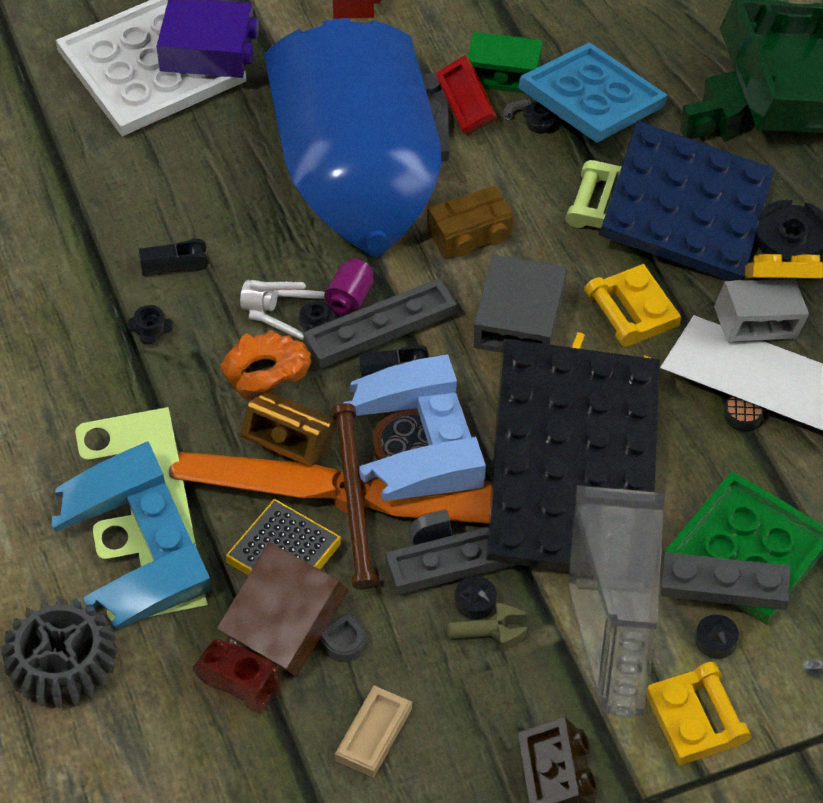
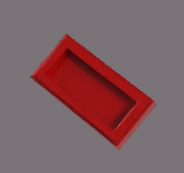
(466, 95)

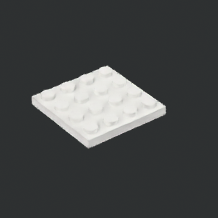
(122, 72)

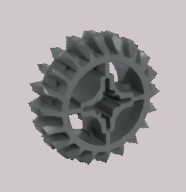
(50, 672)

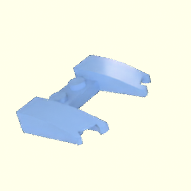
(451, 459)

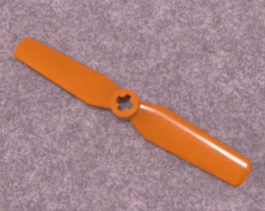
(317, 481)

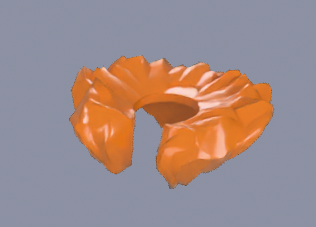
(289, 356)

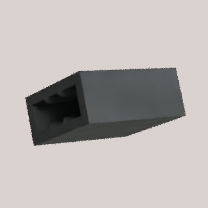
(519, 303)

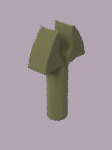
(493, 627)

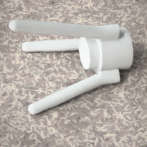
(262, 296)

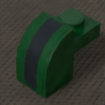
(721, 111)

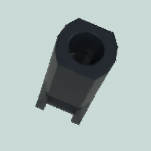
(174, 257)
(376, 361)

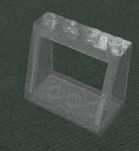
(617, 591)

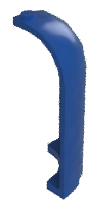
(356, 127)

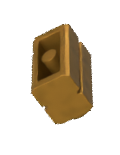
(470, 222)
(288, 428)

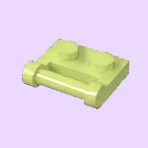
(592, 173)

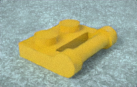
(641, 299)
(685, 720)

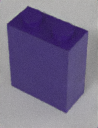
(207, 37)

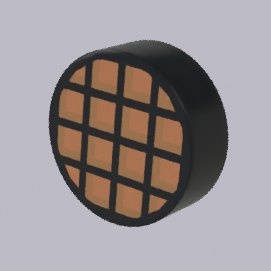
(742, 414)

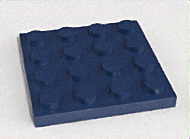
(687, 202)

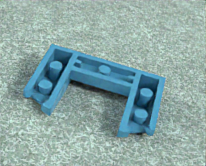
(176, 567)

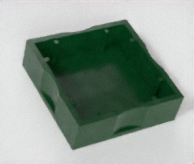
(778, 61)

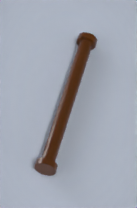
(363, 576)

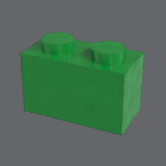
(503, 59)

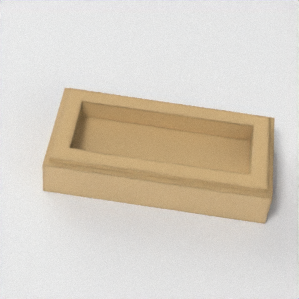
(373, 731)

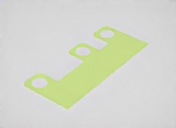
(125, 434)

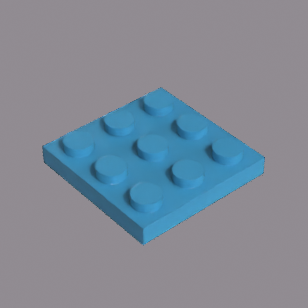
(592, 92)

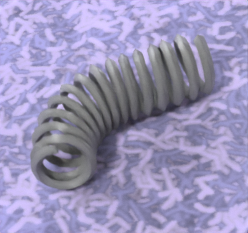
(512, 108)

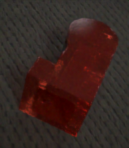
(238, 673)

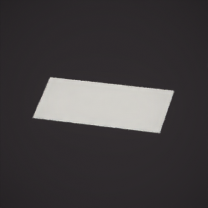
(750, 371)

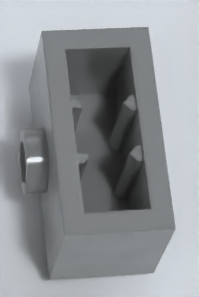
(761, 309)

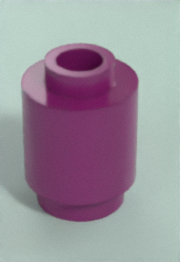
(349, 286)

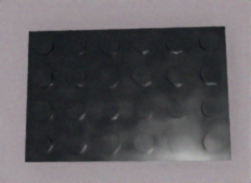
(563, 425)

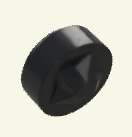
(475, 597)
(716, 636)

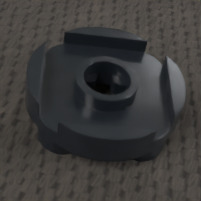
(782, 215)

